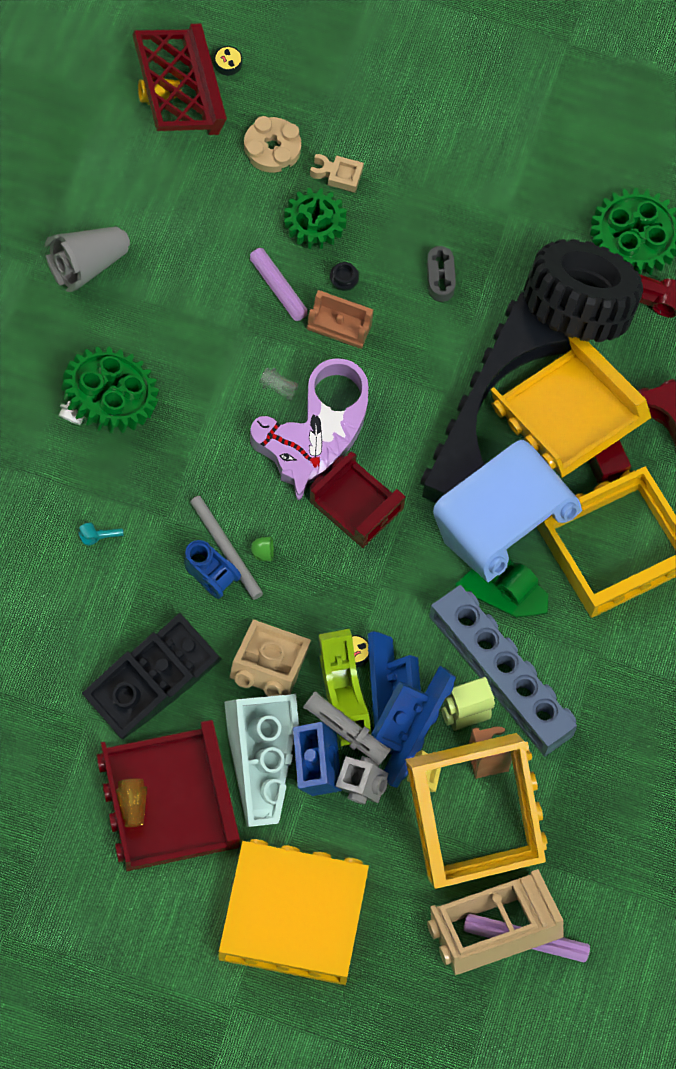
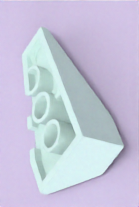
(261, 752)

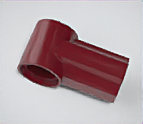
(659, 295)

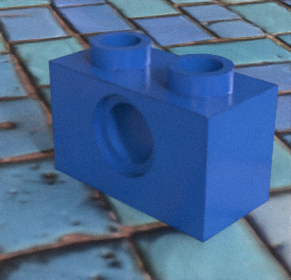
(316, 758)

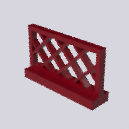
(202, 80)

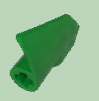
(511, 592)

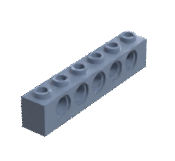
(544, 734)

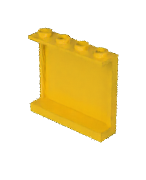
(573, 408)
(293, 912)

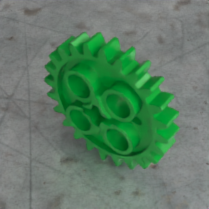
(636, 229)
(121, 405)

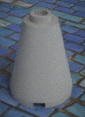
(84, 254)

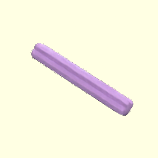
(562, 947)

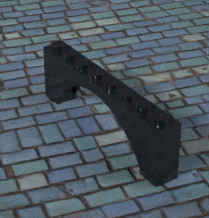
(516, 344)

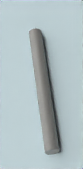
(226, 546)

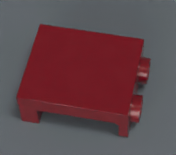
(355, 500)

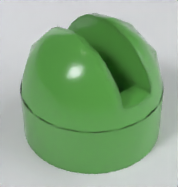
(263, 549)

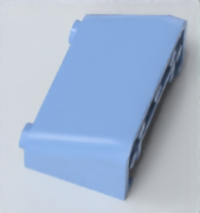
(501, 507)

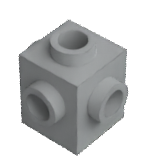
(362, 780)

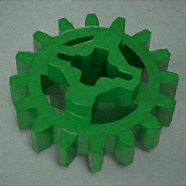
(327, 225)

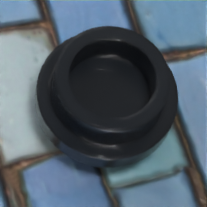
(344, 276)

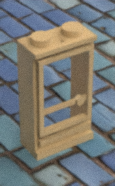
(539, 908)

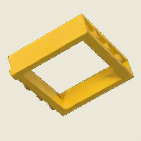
(636, 584)
(531, 811)

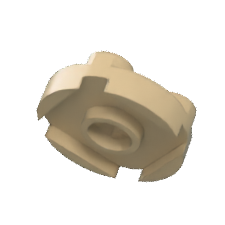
(272, 129)

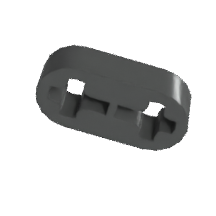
(446, 273)

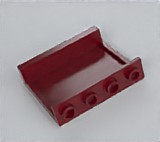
(185, 799)

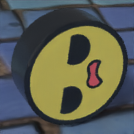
(228, 60)
(360, 650)

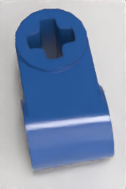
(213, 573)

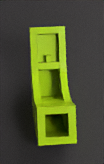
(341, 677)

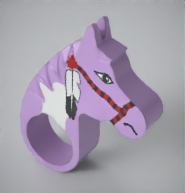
(312, 447)

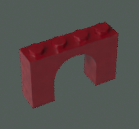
(662, 406)

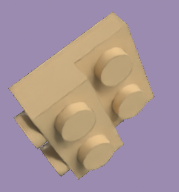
(269, 659)

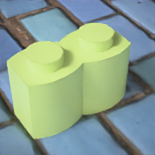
(468, 704)

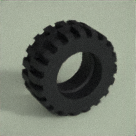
(583, 290)

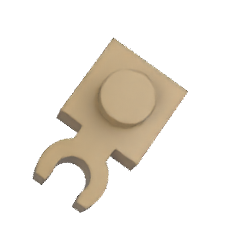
(342, 172)

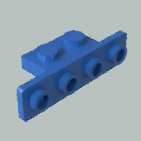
(387, 672)
(409, 719)

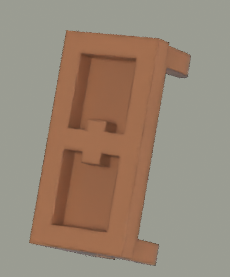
(340, 319)
(491, 764)

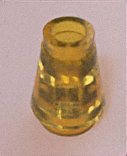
(132, 801)

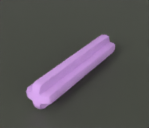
(278, 284)

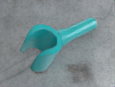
(90, 536)

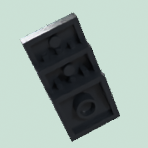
(151, 676)

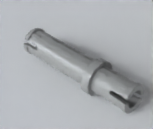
(347, 728)

